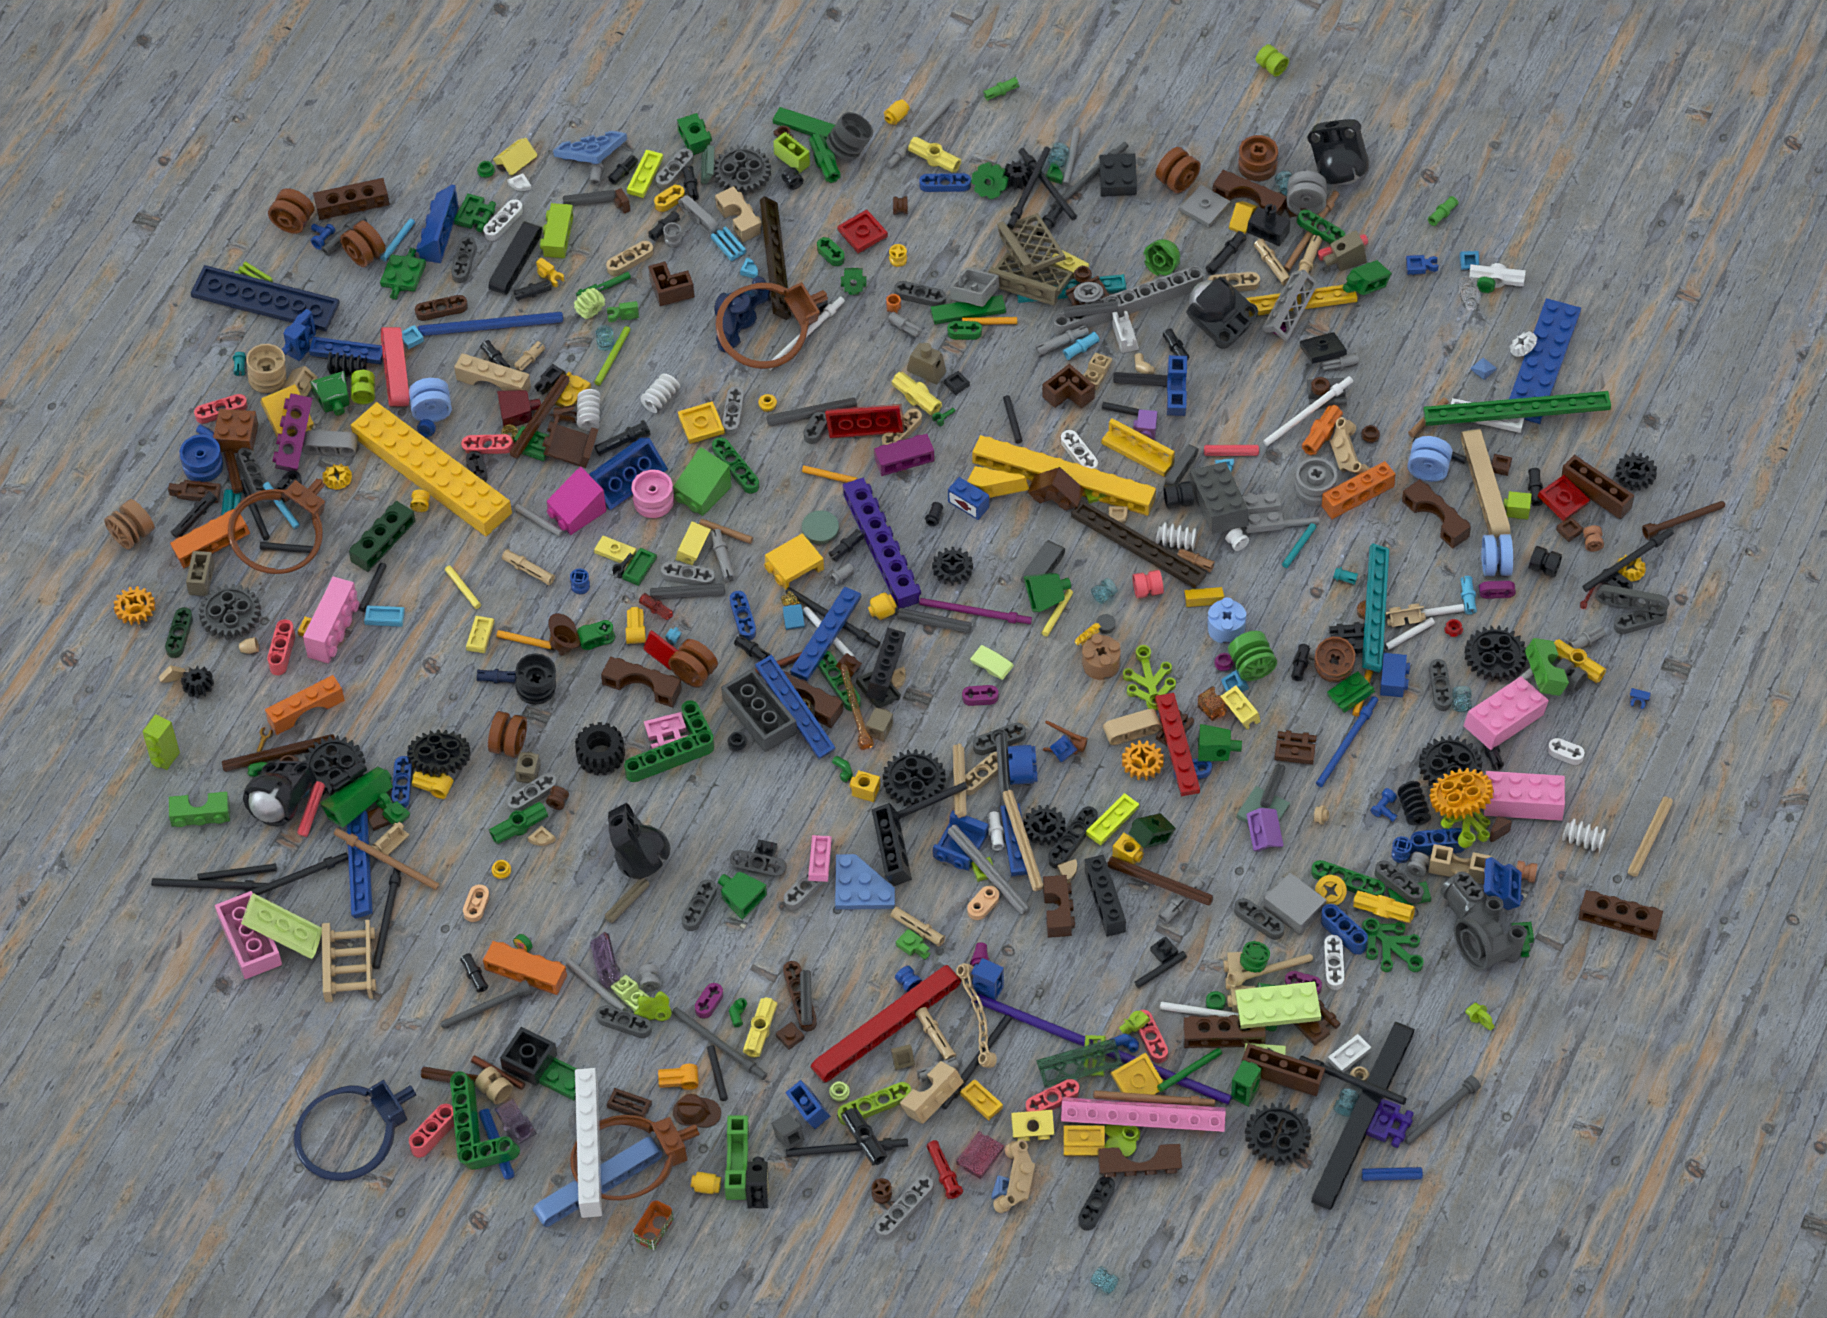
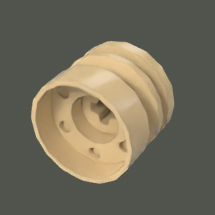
(266, 368)

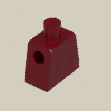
(516, 407)

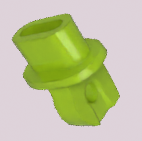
(1479, 1014)
(1134, 1022)

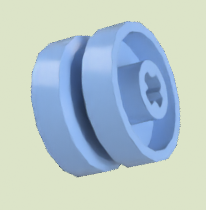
(430, 399)
(1429, 458)
(1497, 553)

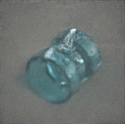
(1058, 154)
(1282, 180)
(604, 337)
(1104, 590)
(1462, 699)
(1346, 1102)
(1104, 1280)

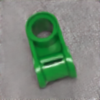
(595, 635)

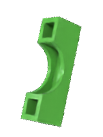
(736, 1157)

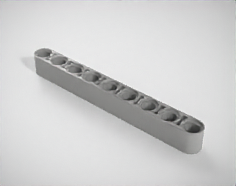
(1135, 299)

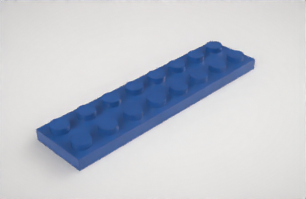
(1544, 361)

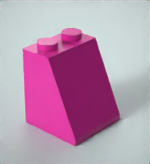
(576, 502)

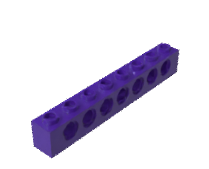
(886, 555)

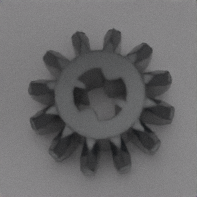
(1017, 174)
(197, 681)

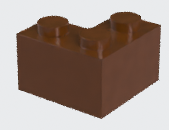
(670, 287)
(1068, 384)
(1056, 486)

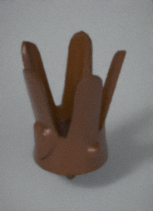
(565, 413)

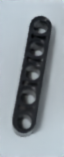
(515, 258)

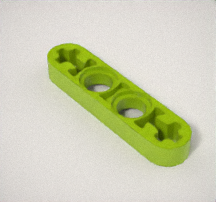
(872, 1100)

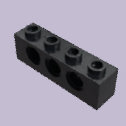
(885, 664)
(891, 844)
(1105, 895)

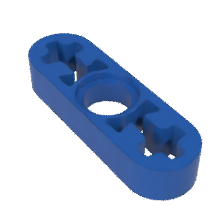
(957, 187)
(744, 608)
(397, 775)

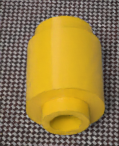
(896, 112)
(706, 1183)

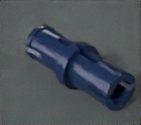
(496, 676)

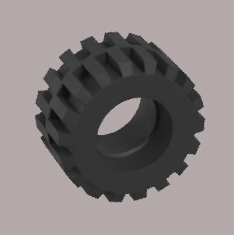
(600, 761)

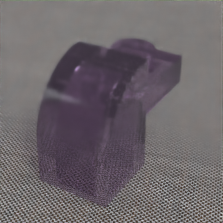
(515, 1124)

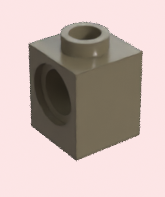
(880, 724)
(524, 773)

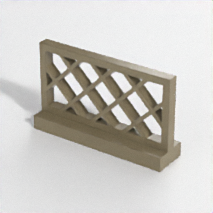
(1018, 249)
(1030, 287)

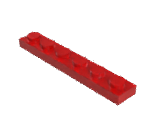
(1177, 744)

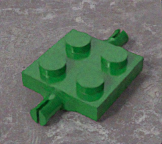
(403, 273)

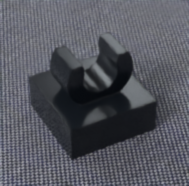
(765, 848)
(1163, 950)

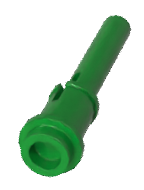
(612, 282)

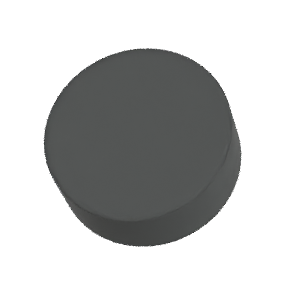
(1106, 622)

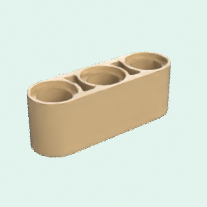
(1132, 726)

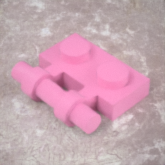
(663, 727)

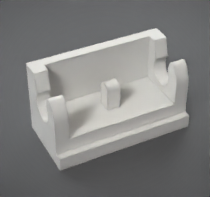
(1124, 332)

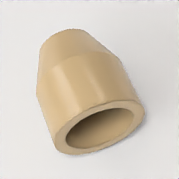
(249, 646)

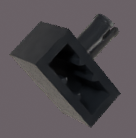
(1269, 225)

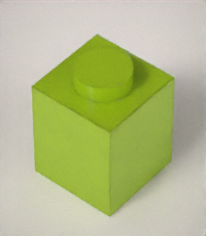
(1517, 505)

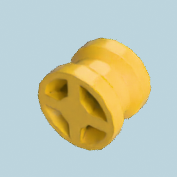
(894, 253)
(420, 500)

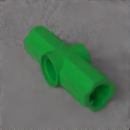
(824, 158)
(509, 827)

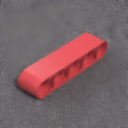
(395, 366)

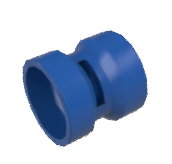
(580, 581)
(1401, 849)
(907, 978)

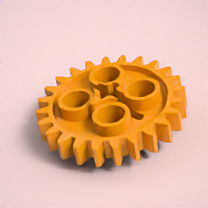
(1461, 793)

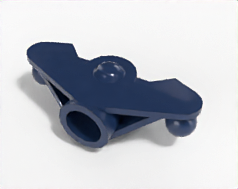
(740, 312)

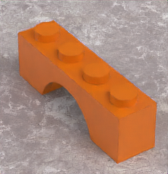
(321, 694)

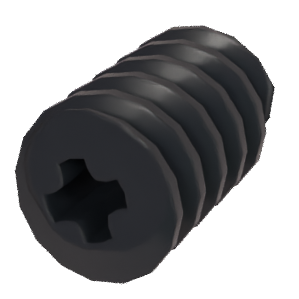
(338, 364)
(1414, 803)

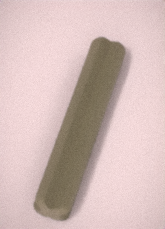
(626, 900)

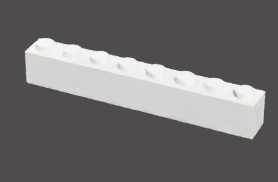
(588, 1143)

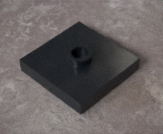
(1323, 347)

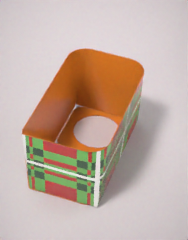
(641, 1229)

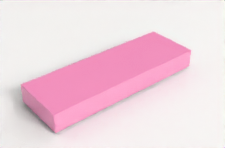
(820, 858)

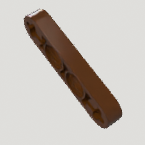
(796, 995)

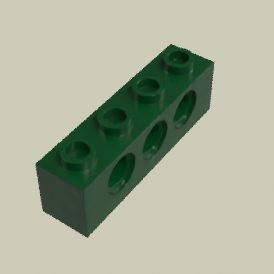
(379, 545)

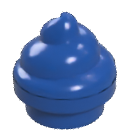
(426, 427)

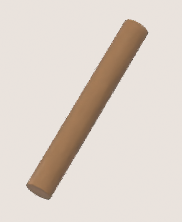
(1444, 401)
(727, 531)

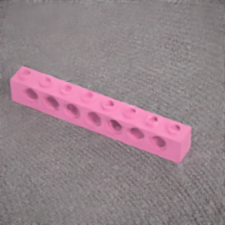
(1143, 1114)

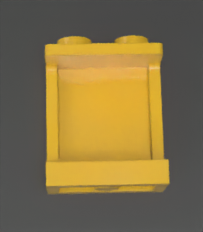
(793, 560)

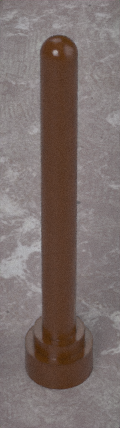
(1650, 530)

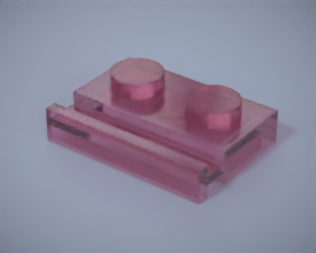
(980, 1155)

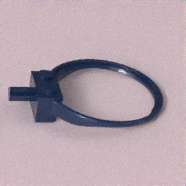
(388, 1107)

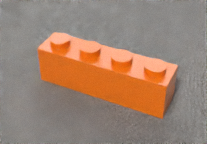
(208, 538)
(522, 966)

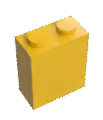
(273, 407)

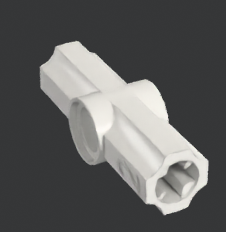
(1499, 273)

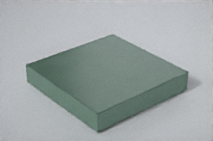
(1253, 803)

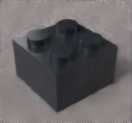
(1117, 175)
(528, 1056)

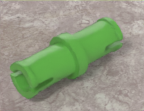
(1001, 88)
(1443, 211)

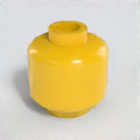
(882, 606)

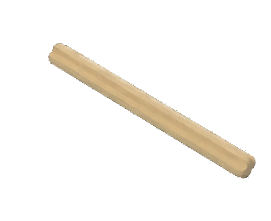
(1022, 840)

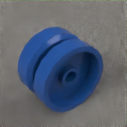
(201, 458)

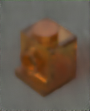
(1211, 704)

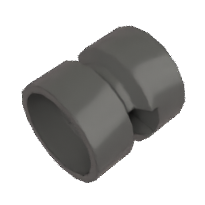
(1575, 676)

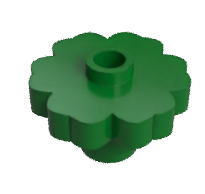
(989, 180)

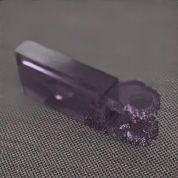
(604, 959)

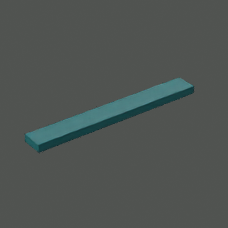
(1375, 608)

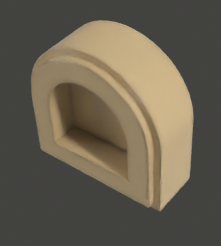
(1119, 513)

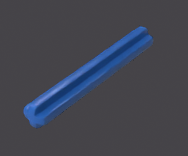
(492, 1133)

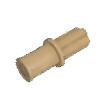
(529, 356)

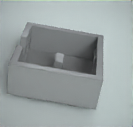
(976, 287)

